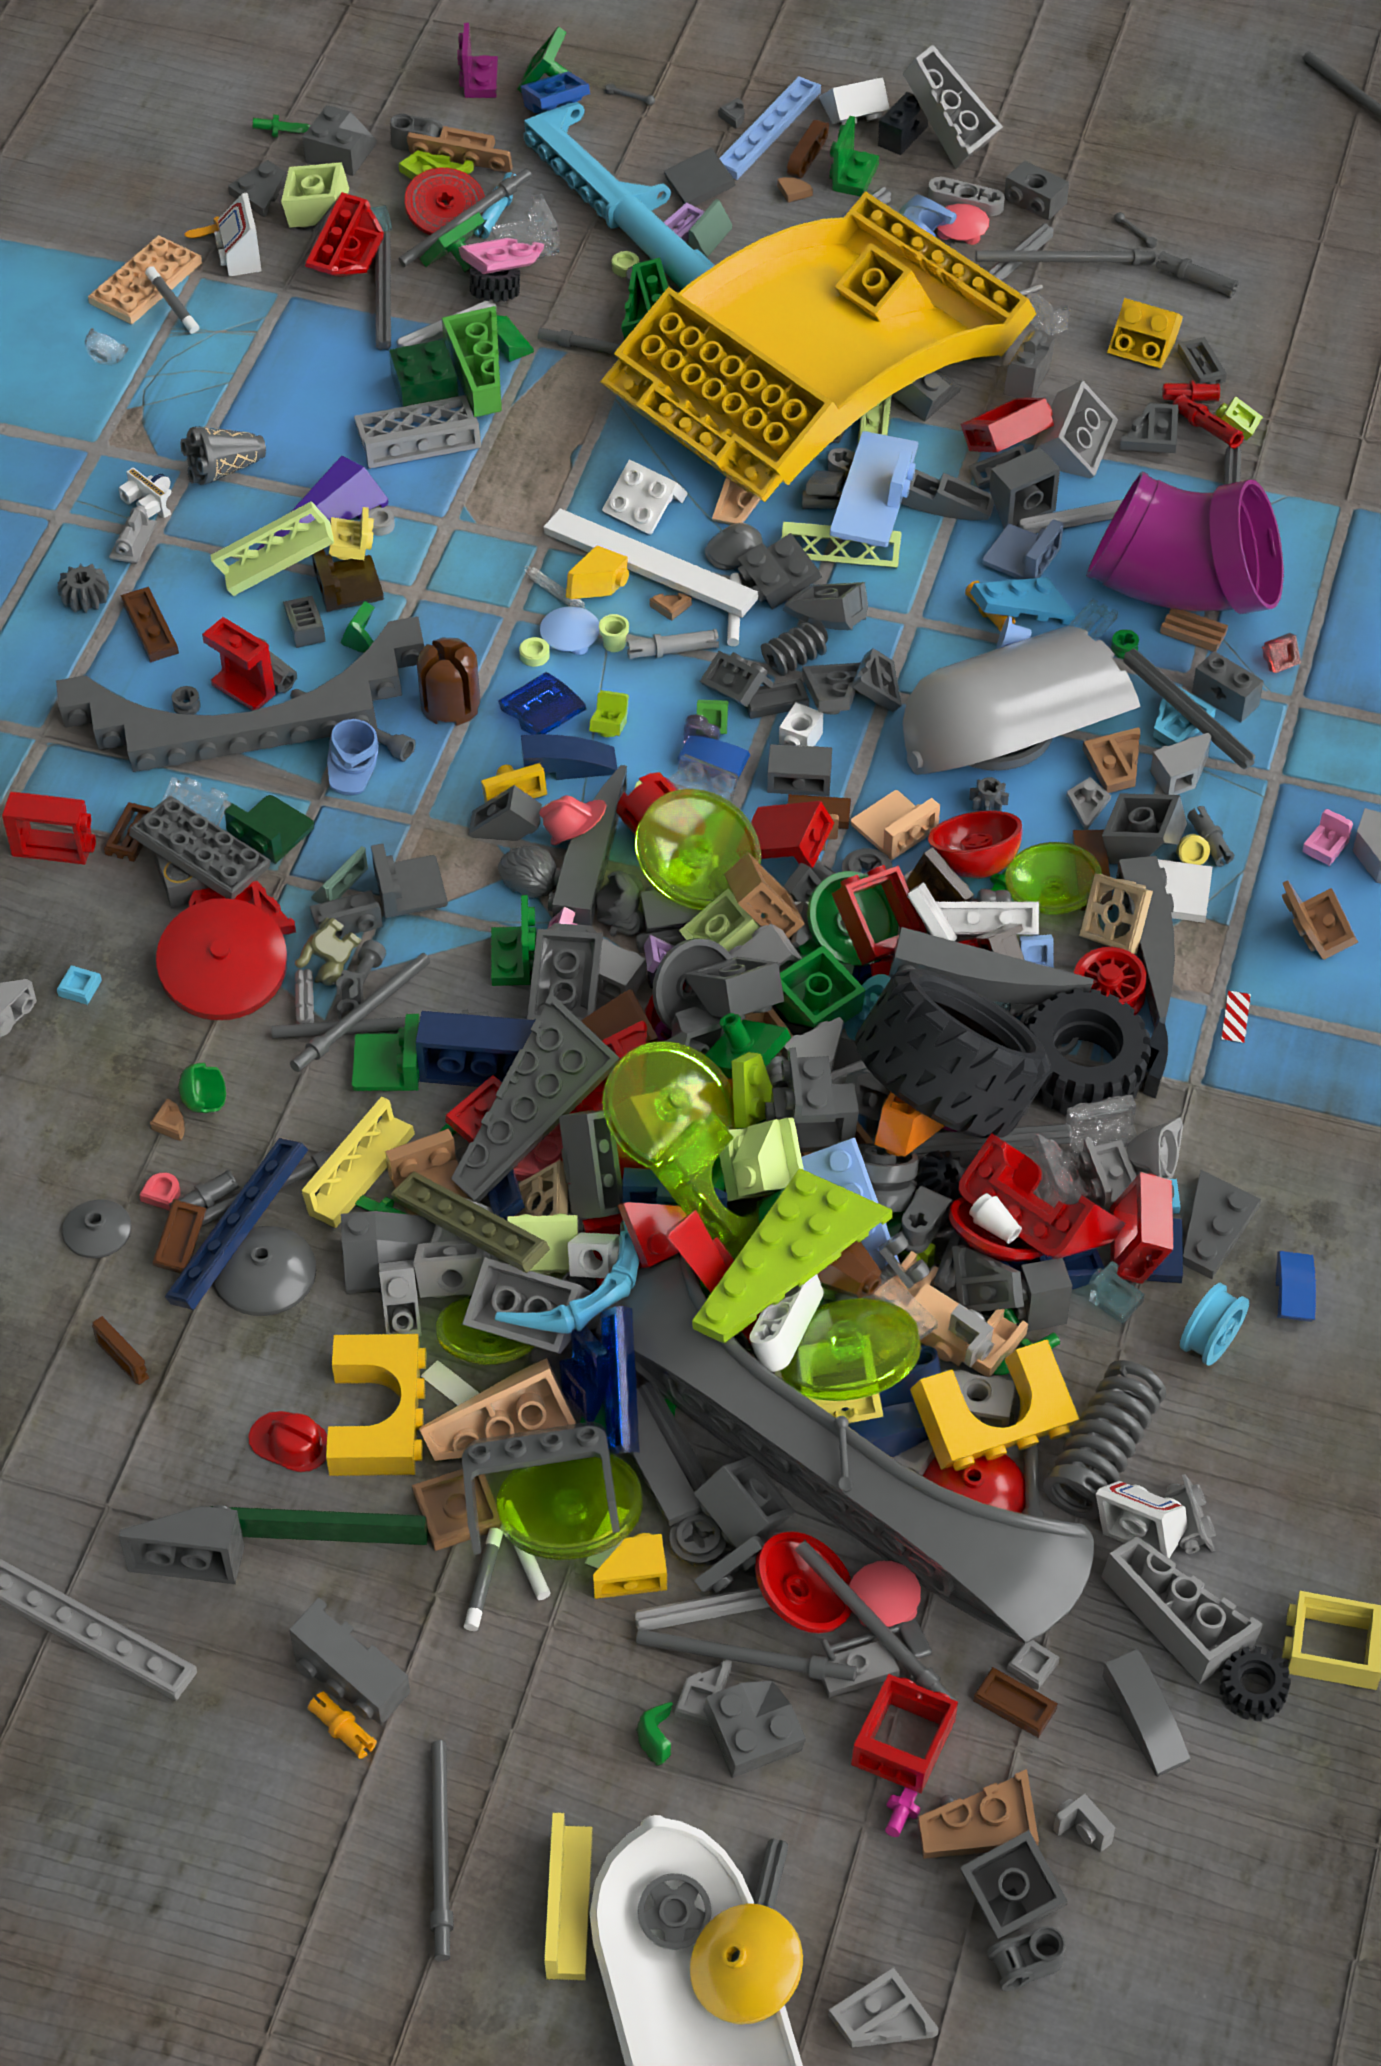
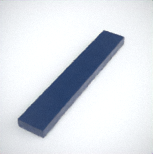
(236, 1224)

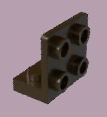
(346, 581)

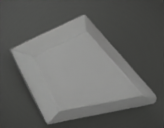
(1088, 801)

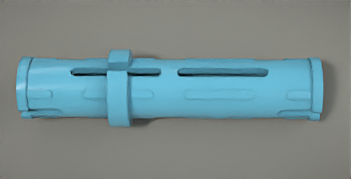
(493, 213)

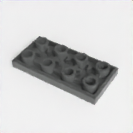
(199, 847)

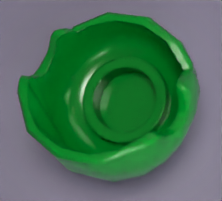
(202, 1088)

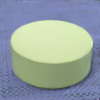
(623, 261)
(534, 652)

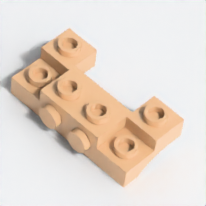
(948, 1345)

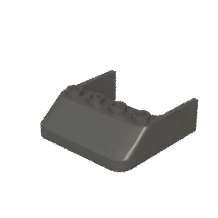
(531, 1450)

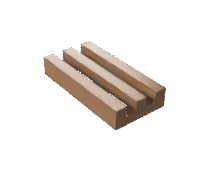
(1194, 627)

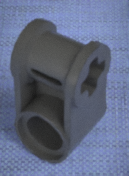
(403, 124)
(924, 1218)
(1021, 1962)

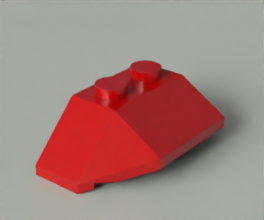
(347, 239)

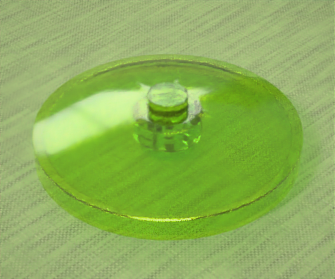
(690, 843)
(659, 1093)
(854, 1350)
(564, 1508)

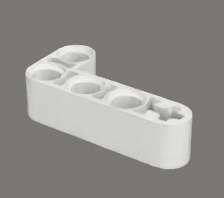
(784, 1324)

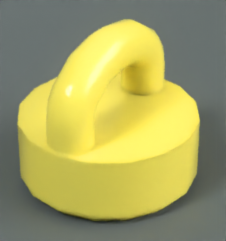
(1193, 849)

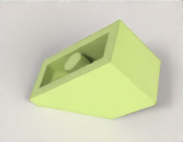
(761, 1160)

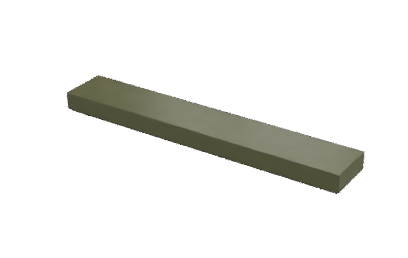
(470, 1222)

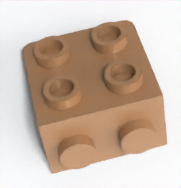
(1320, 921)

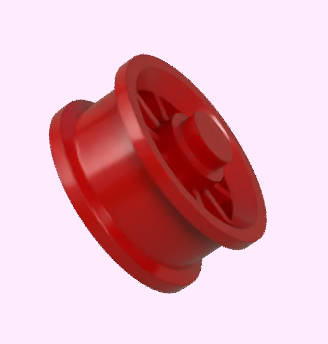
(1115, 973)

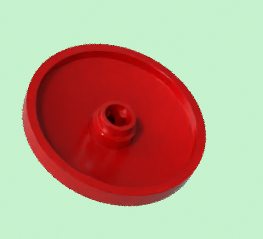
(221, 959)

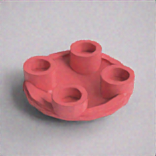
(968, 226)
(888, 1591)

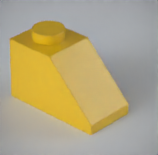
(597, 574)
(633, 1568)

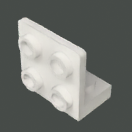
(642, 497)

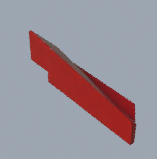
(704, 1255)

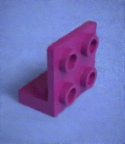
(479, 72)

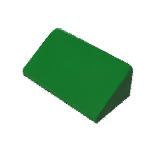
(510, 340)

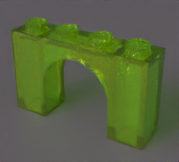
(687, 1176)

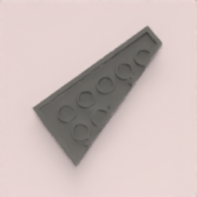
(545, 1081)

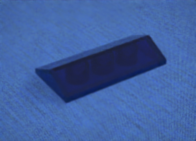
(621, 1390)

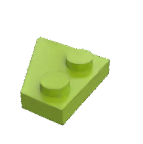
(750, 1089)

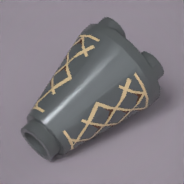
(219, 452)

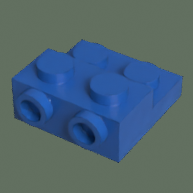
(553, 91)

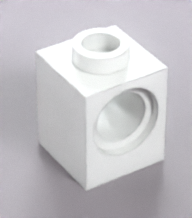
(801, 726)
(582, 1259)

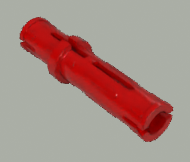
(1200, 416)

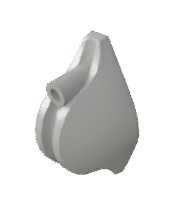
(1157, 1149)

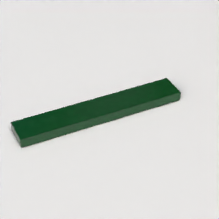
(333, 1526)

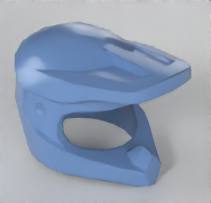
(927, 213)
(351, 756)

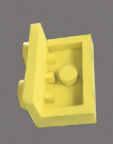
(351, 537)

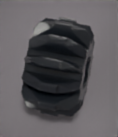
(940, 1174)

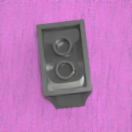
(568, 967)

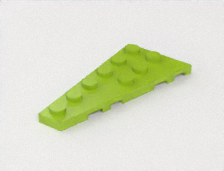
(790, 1246)

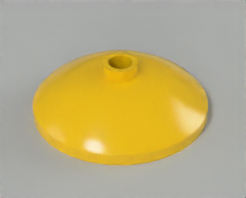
(762, 1975)

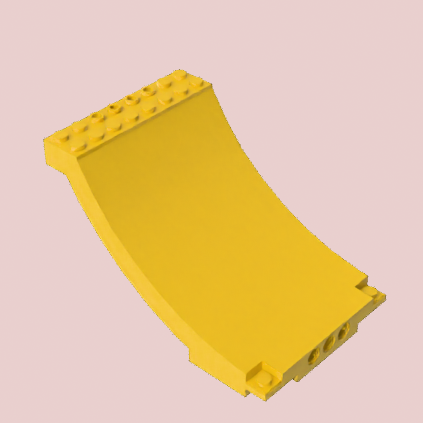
(806, 338)

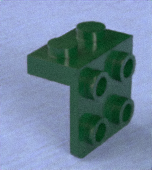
(268, 827)

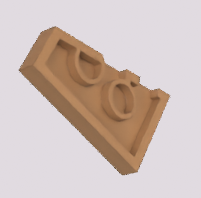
(980, 1820)

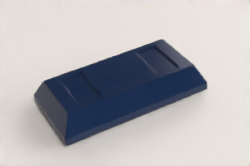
(506, 1197)

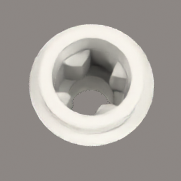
(995, 1218)

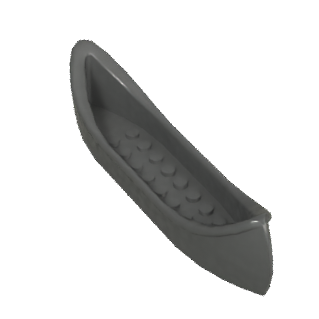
(983, 1559)

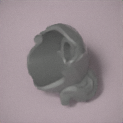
(619, 904)

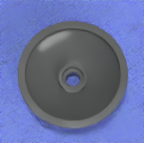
(670, 976)
(269, 1283)

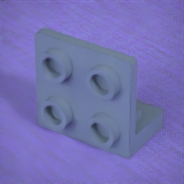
(1024, 552)

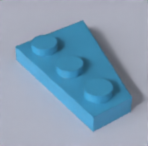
(1024, 596)

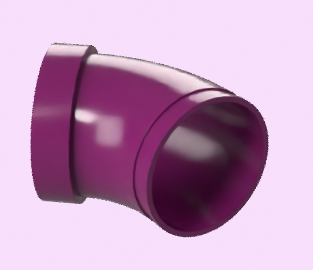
(1193, 548)

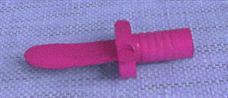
(903, 1808)

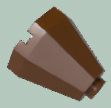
(852, 1273)

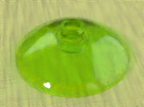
(1053, 875)
(473, 1344)

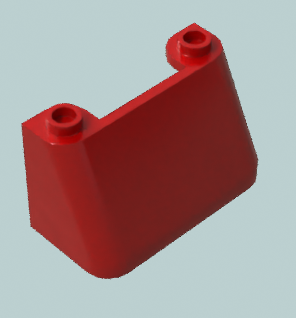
(1051, 1230)

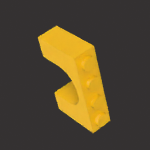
(961, 1437)
(391, 1444)

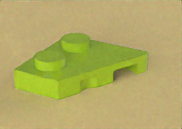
(423, 161)

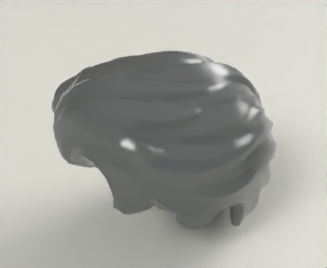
(528, 871)

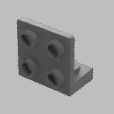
(408, 884)

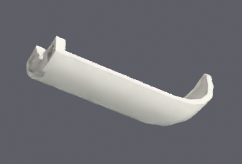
(651, 1985)

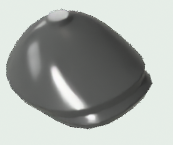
(730, 544)

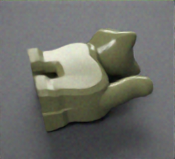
(329, 948)

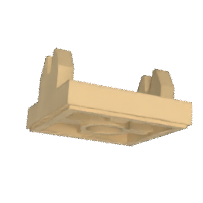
(1091, 928)
(548, 1184)

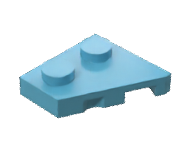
(1172, 726)

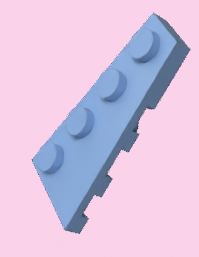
(845, 1167)

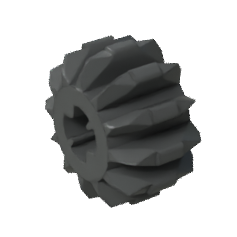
(83, 588)

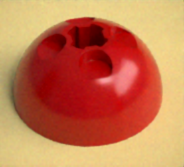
(978, 842)

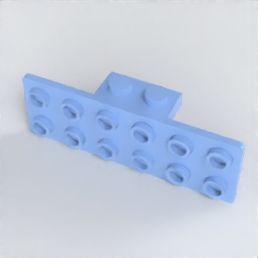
(875, 489)

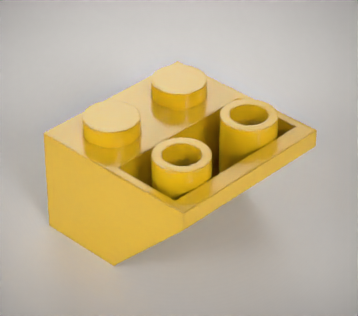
(1144, 333)

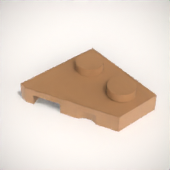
(1114, 759)

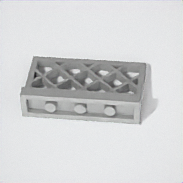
(415, 443)

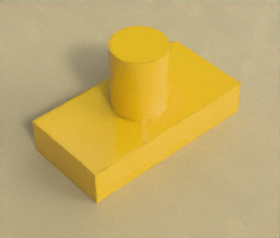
(528, 779)

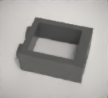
(821, 1134)

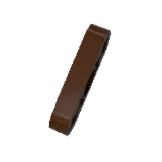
(808, 148)

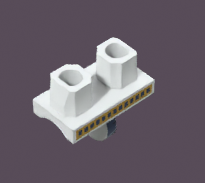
(149, 490)

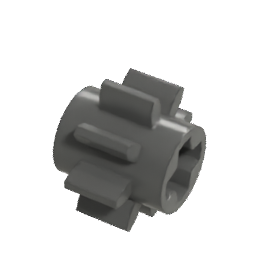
(989, 795)

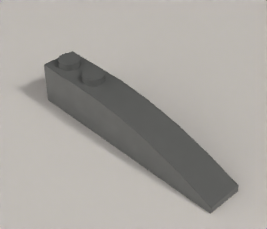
(588, 858)
(1157, 939)
(987, 972)

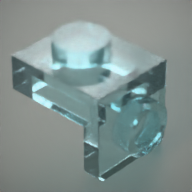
(1114, 1294)

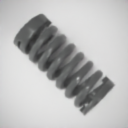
(1076, 1451)

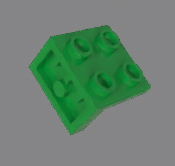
(851, 168)
(514, 950)
(387, 1060)

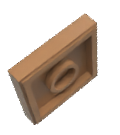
(445, 1508)

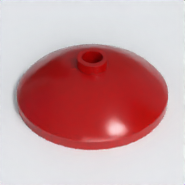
(985, 1241)
(999, 1483)
(795, 1588)

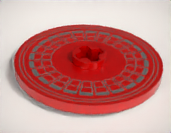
(430, 188)

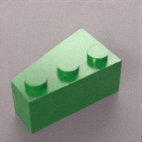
(645, 288)

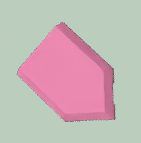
(500, 254)

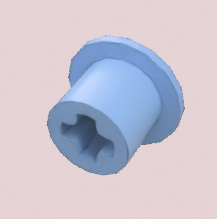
(1012, 633)

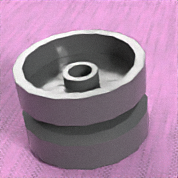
(890, 1176)

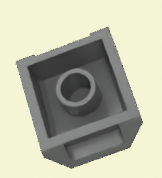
(835, 605)

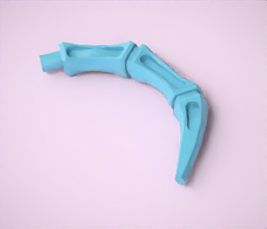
(580, 1311)

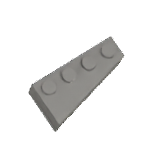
(950, 106)

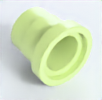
(613, 631)

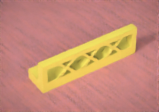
(358, 1166)
(568, 1901)

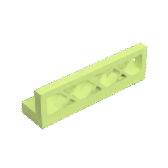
(822, 532)
(277, 552)

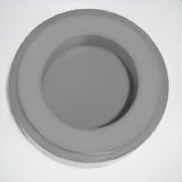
(383, 521)

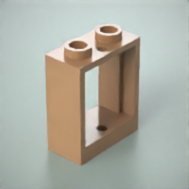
(761, 893)

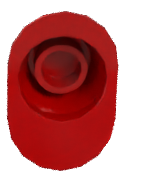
(289, 1440)

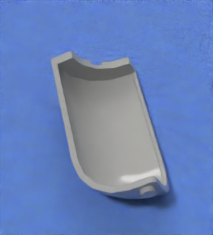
(1013, 699)

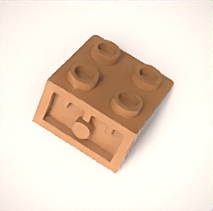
(429, 1157)

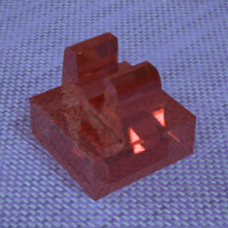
(1281, 653)

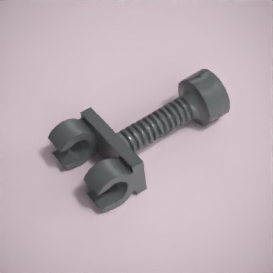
(351, 983)
(888, 1250)

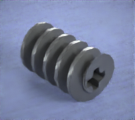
(795, 646)

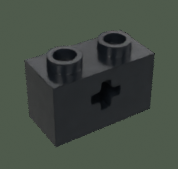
(902, 124)

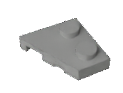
(882, 2014)

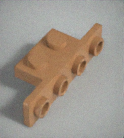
(463, 146)

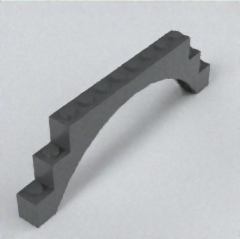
(168, 738)

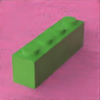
(475, 357)

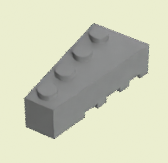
(1178, 1609)

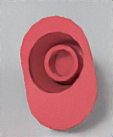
(570, 817)

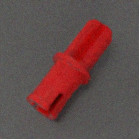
(1192, 390)

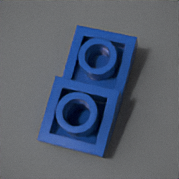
(716, 753)
(1296, 1286)

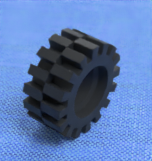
(495, 285)
(1258, 1664)

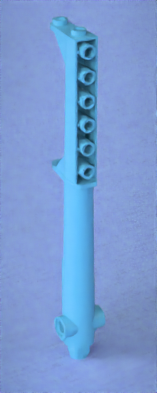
(617, 202)

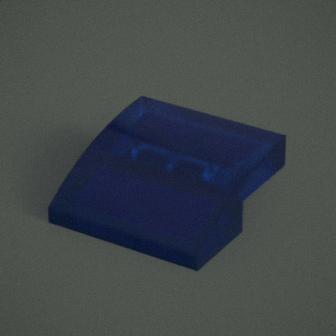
(542, 704)
(586, 1374)

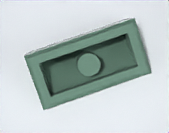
(710, 229)
(343, 877)

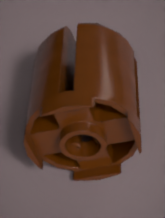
(448, 681)

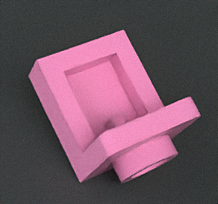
(1329, 837)

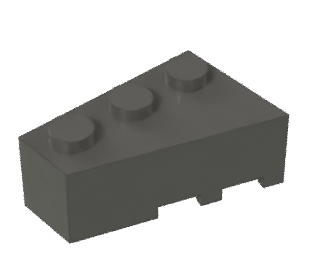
(346, 1665)

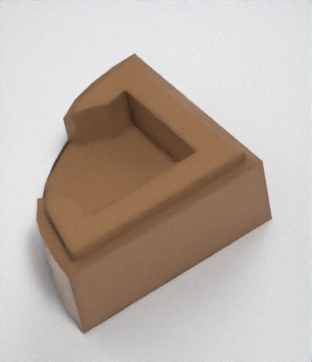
(794, 189)
(670, 605)
(169, 1121)

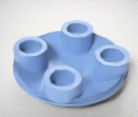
(570, 629)

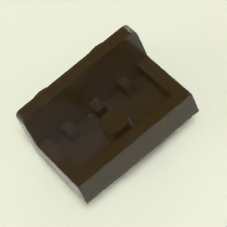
(939, 879)

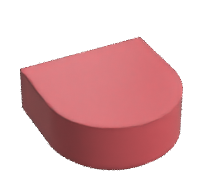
(160, 1190)

